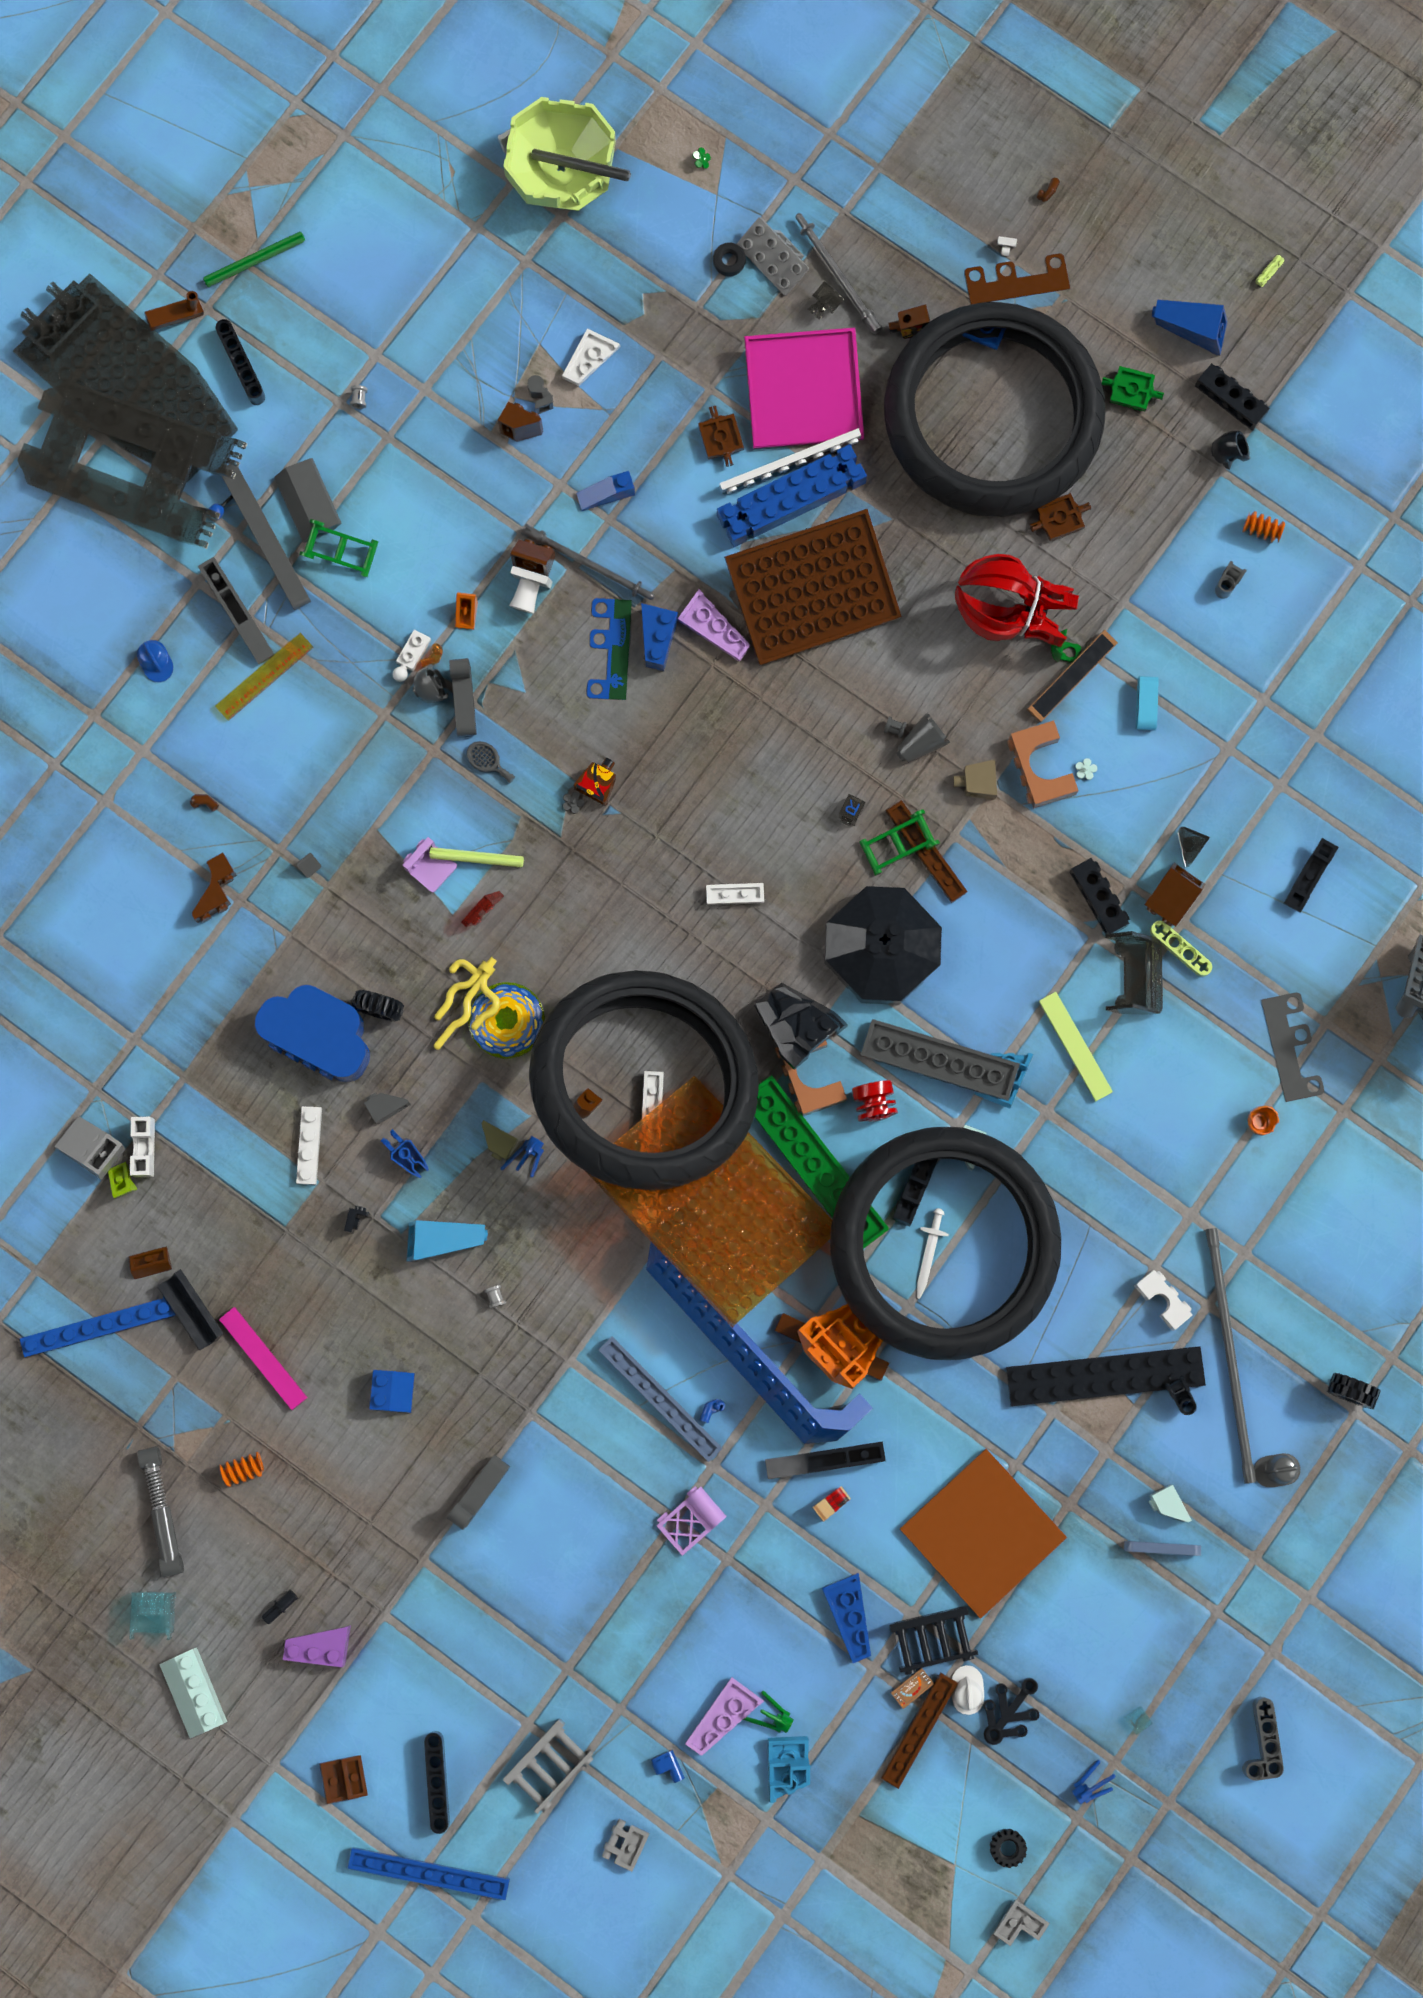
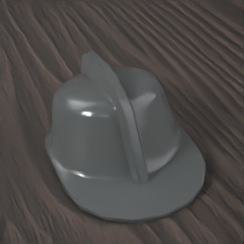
(1277, 1470)

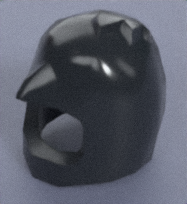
(1229, 448)

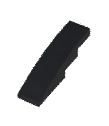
(914, 1191)

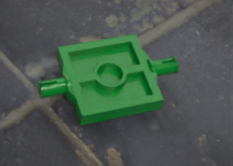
(1132, 388)

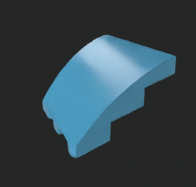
(1024, 1061)
(787, 1765)

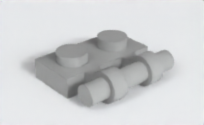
(631, 1847)

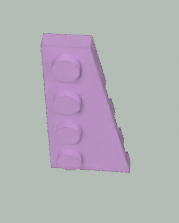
(708, 622)
(726, 1712)

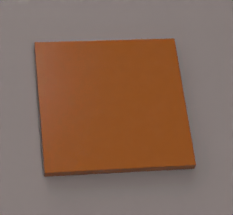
(983, 1533)

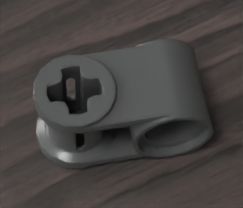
(1231, 577)

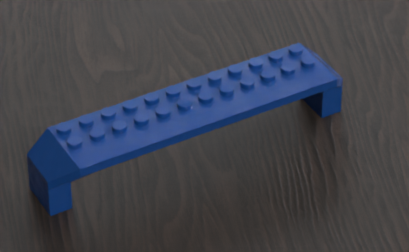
(807, 1422)

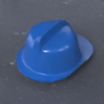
(155, 661)

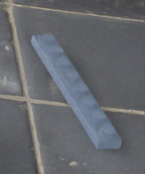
(660, 1399)

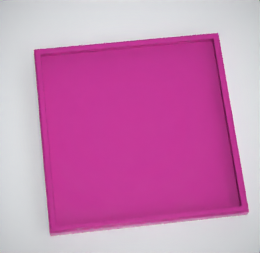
(803, 387)

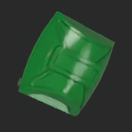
(1057, 652)

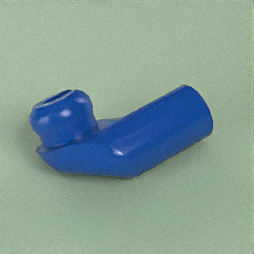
(710, 1408)

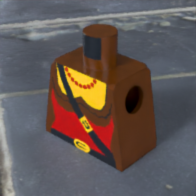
(910, 321)
(597, 781)

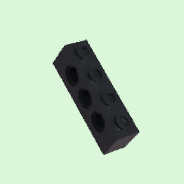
(1221, 396)
(1108, 924)

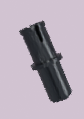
(279, 1607)

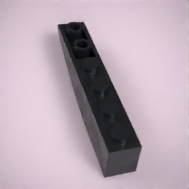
(825, 1460)

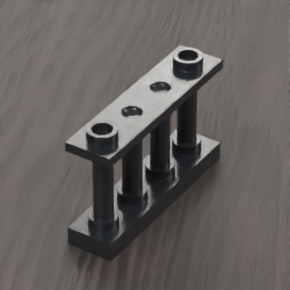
(919, 1624)

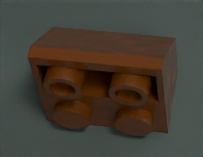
(518, 423)

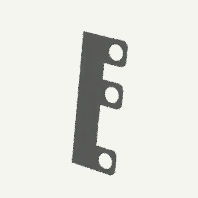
(1283, 1044)

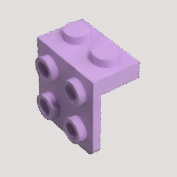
(428, 871)

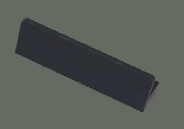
(190, 1310)

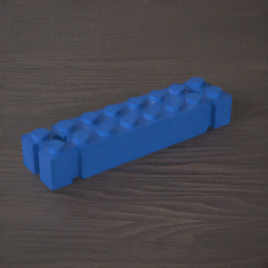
(791, 495)

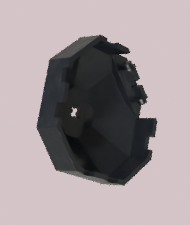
(876, 970)

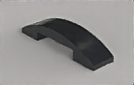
(1310, 875)

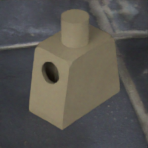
(978, 780)

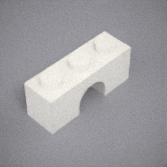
(143, 1152)
(1176, 1311)

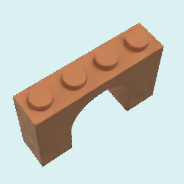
(1039, 790)
(812, 1099)

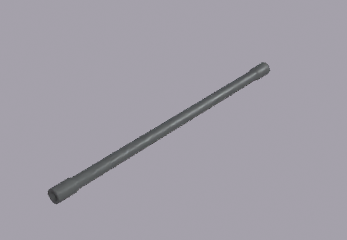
(1247, 1465)

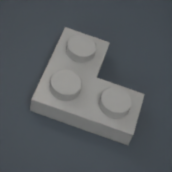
(1019, 1918)

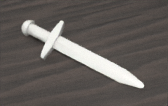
(928, 1256)

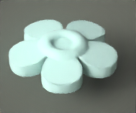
(1085, 769)

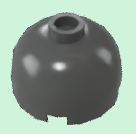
(429, 685)

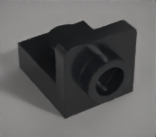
(352, 1221)

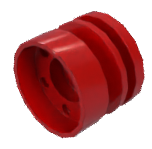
(874, 1100)

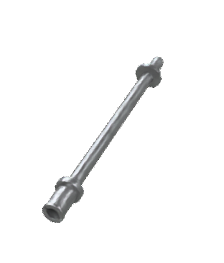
(866, 315)
(541, 538)

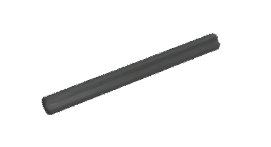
(582, 165)

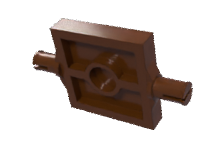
(721, 436)
(1060, 517)

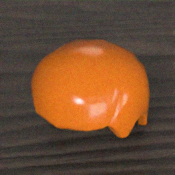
(1263, 1120)

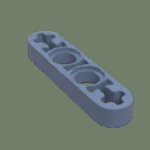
(1163, 1548)

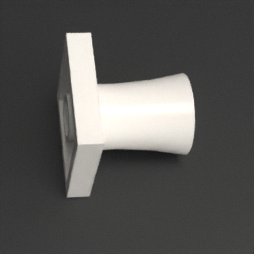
(527, 589)

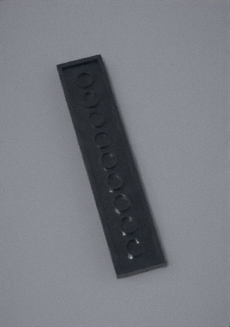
(1103, 1376)

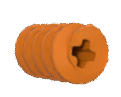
(1263, 526)
(242, 1470)

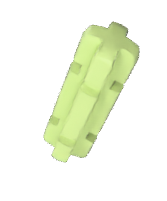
(1269, 271)

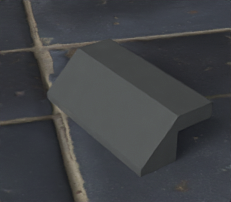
(306, 497)

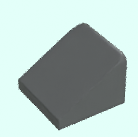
(308, 865)

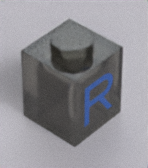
(851, 810)

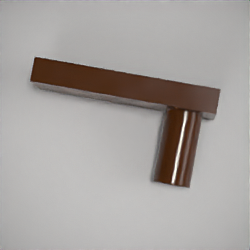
(175, 312)

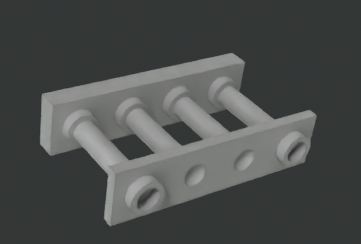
(530, 1762)

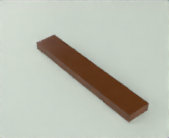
(930, 858)
(789, 1326)
(919, 1730)

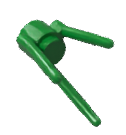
(781, 1721)

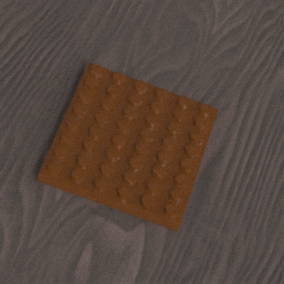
(813, 586)

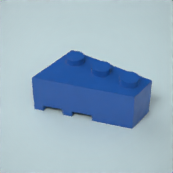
(658, 633)

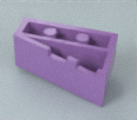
(319, 1648)

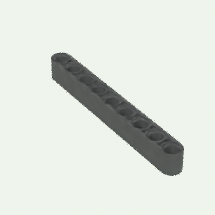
(266, 539)

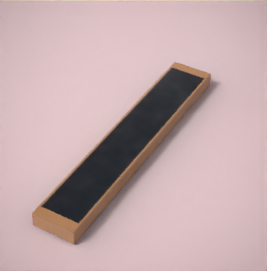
(1072, 676)

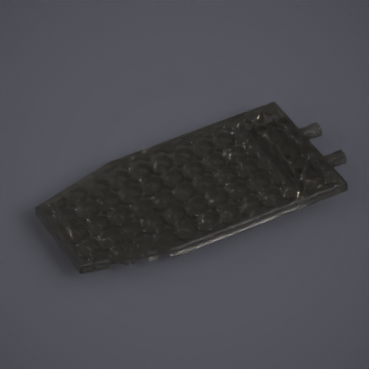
(107, 347)

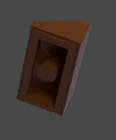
(150, 1263)

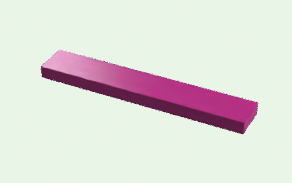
(263, 1358)

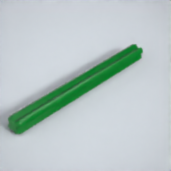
(254, 259)

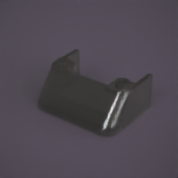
(1141, 973)

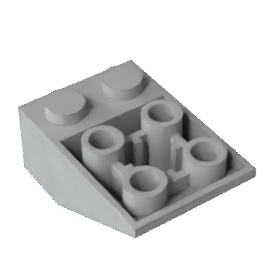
(90, 1147)

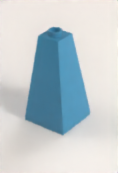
(438, 1238)

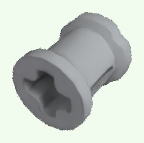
(358, 390)
(495, 1296)

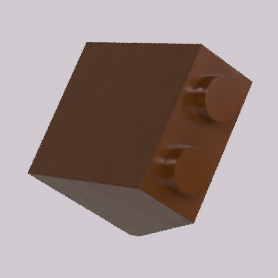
(1174, 895)

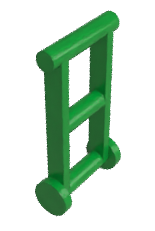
(317, 525)
(915, 817)

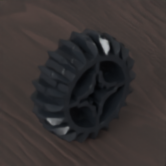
(377, 1005)

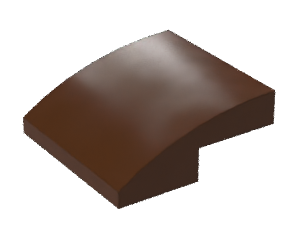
(343, 1779)

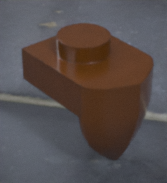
(587, 1103)

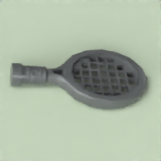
(509, 777)

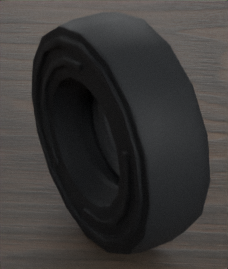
(730, 270)

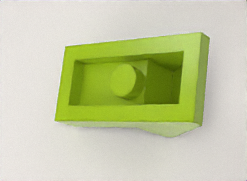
(121, 1180)

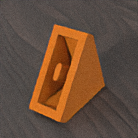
(466, 610)

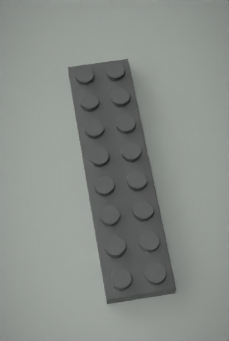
(940, 1060)

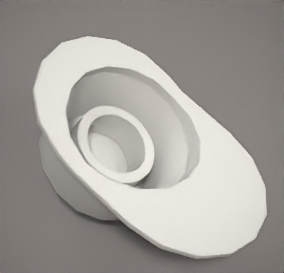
(969, 1692)

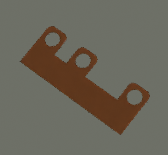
(1014, 287)

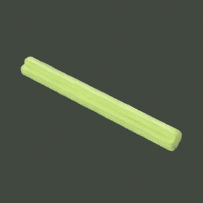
(476, 857)

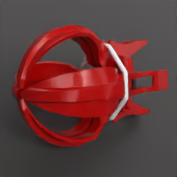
(1005, 623)

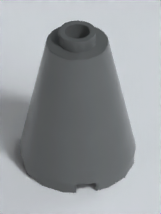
(922, 740)

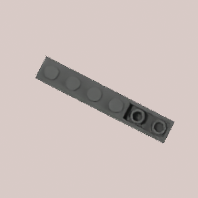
(236, 610)

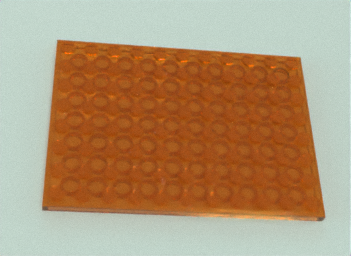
(731, 1230)

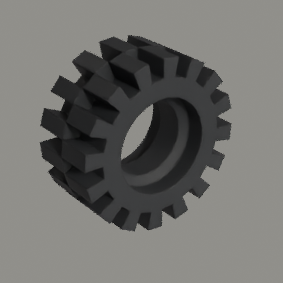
(995, 1848)

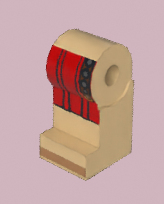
(831, 1503)

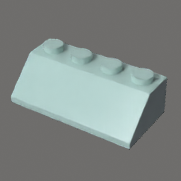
(193, 1693)

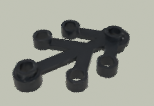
(1008, 1713)

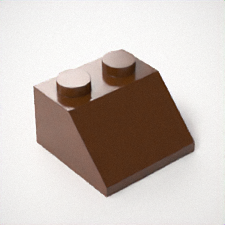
(533, 557)

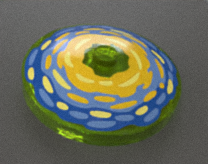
(514, 1025)

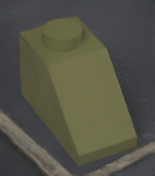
(498, 1141)

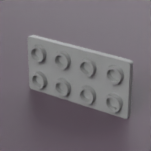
(774, 255)

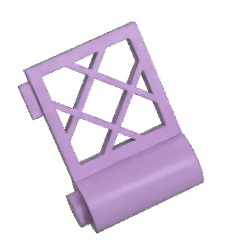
(702, 1508)

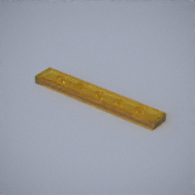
(264, 676)

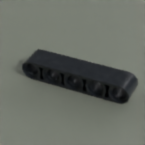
(236, 354)
(437, 1792)

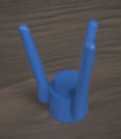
(532, 1147)
(1084, 1793)

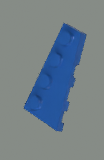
(848, 1611)

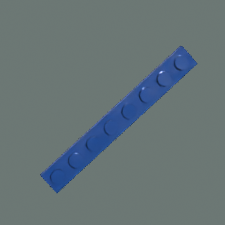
(96, 1327)
(428, 1873)

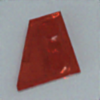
(482, 907)

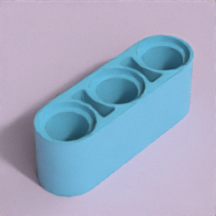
(1147, 703)

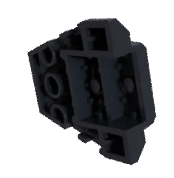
(797, 1023)

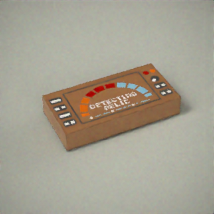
(912, 1688)

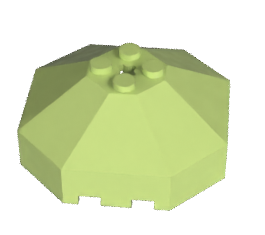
(563, 130)

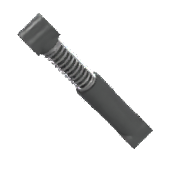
(170, 1558)

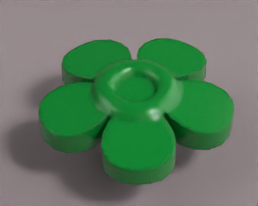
(701, 158)

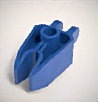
(403, 1151)

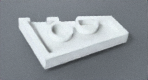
(589, 356)

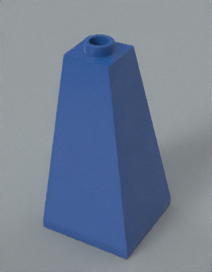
(1195, 322)

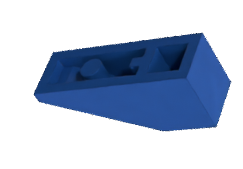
(606, 491)

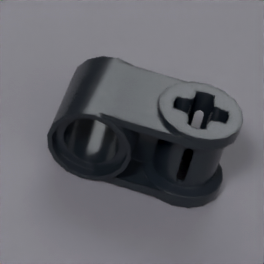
(1181, 1393)

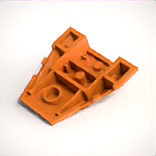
(840, 1345)

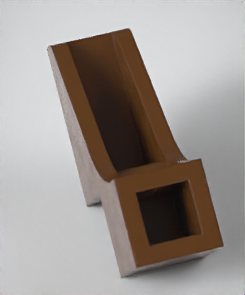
(214, 898)

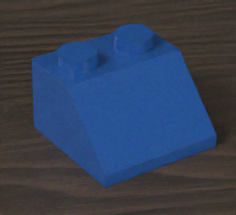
(392, 1391)

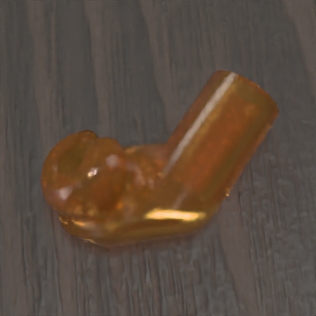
(434, 657)

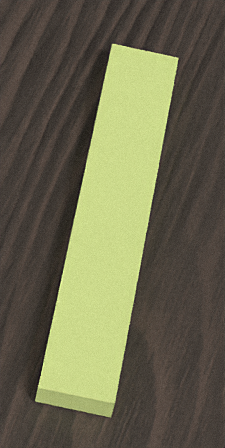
(1075, 1046)

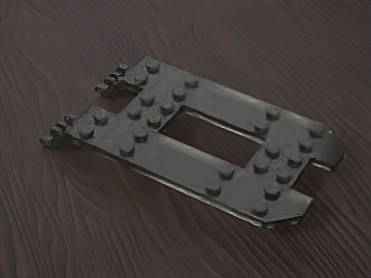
(176, 449)

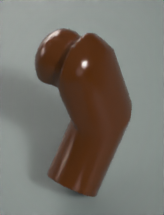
(1046, 195)
(203, 799)

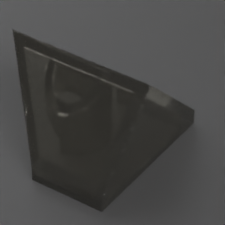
(1191, 844)

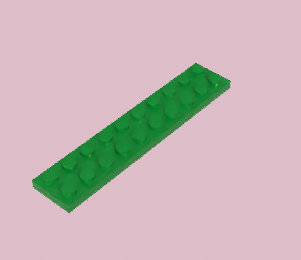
(807, 1153)

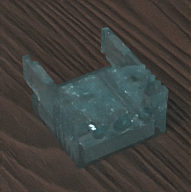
(152, 1613)

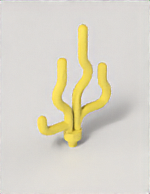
(477, 981)

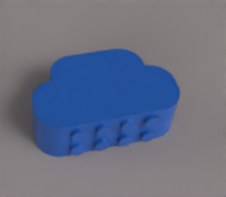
(316, 1031)

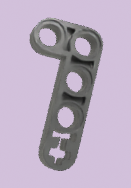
(463, 696)
(478, 1492)
(1263, 1738)

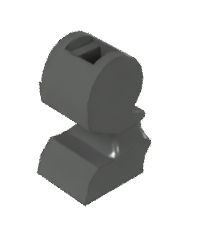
(537, 390)

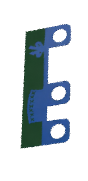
(618, 648)

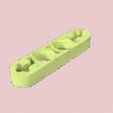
(1178, 951)

